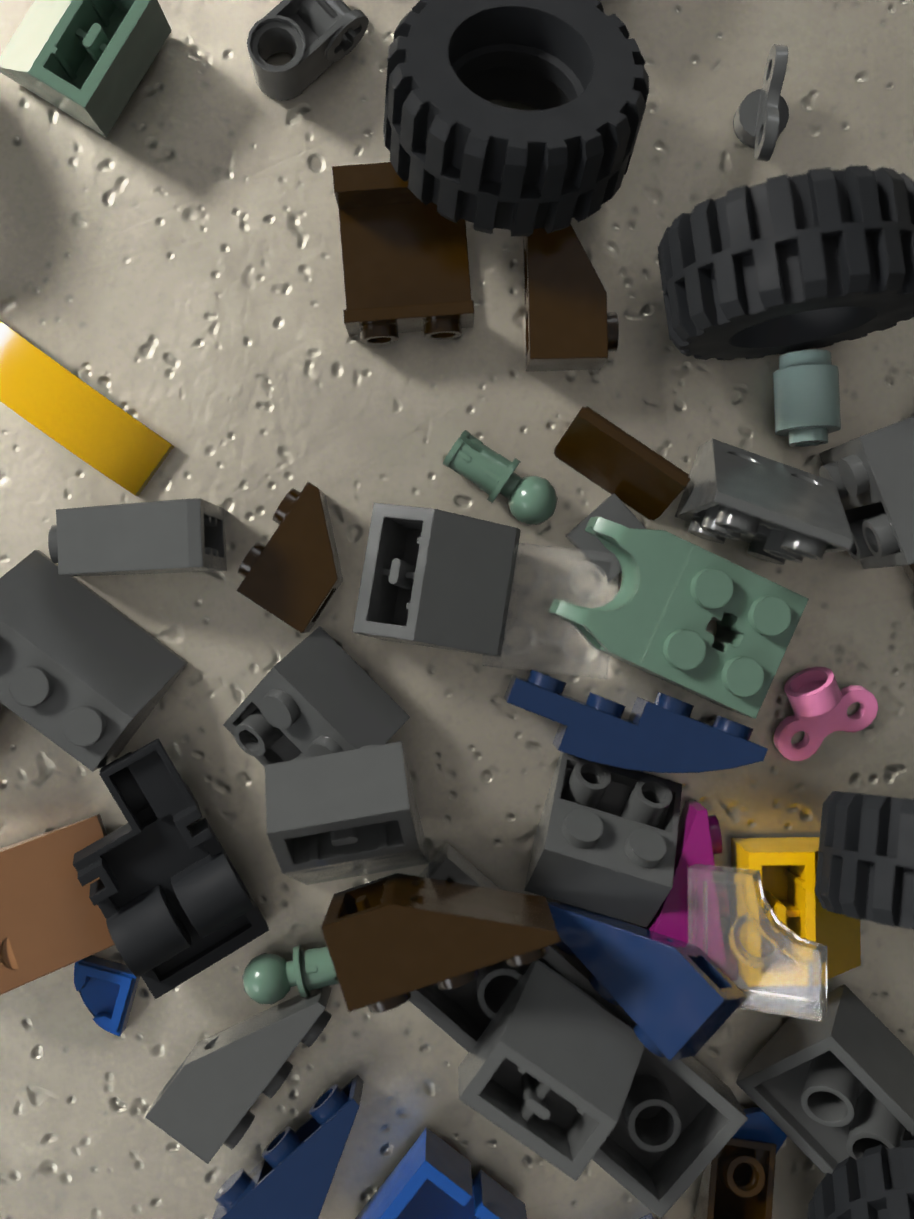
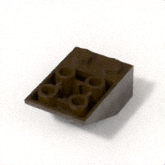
(428, 932)

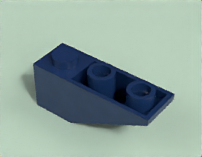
(659, 981)
(295, 1164)

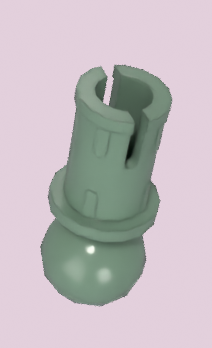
(529, 498)
(271, 976)

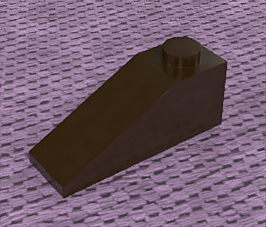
(564, 305)

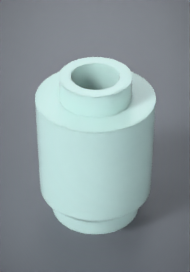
(806, 397)

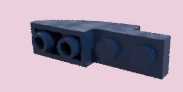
(653, 739)

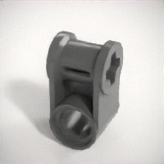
(312, 33)

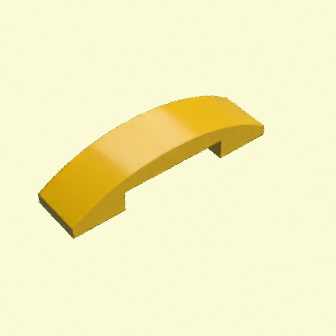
(77, 414)

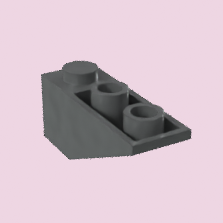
(227, 1072)

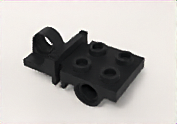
(165, 883)

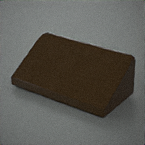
(620, 464)

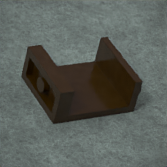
(399, 259)

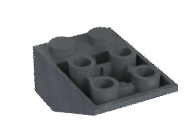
(763, 503)
(344, 814)

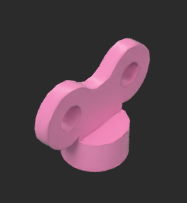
(820, 710)

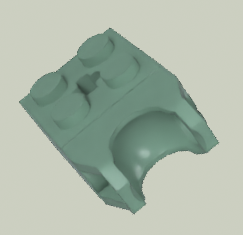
(664, 612)

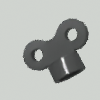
(764, 111)

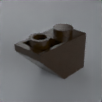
(298, 565)

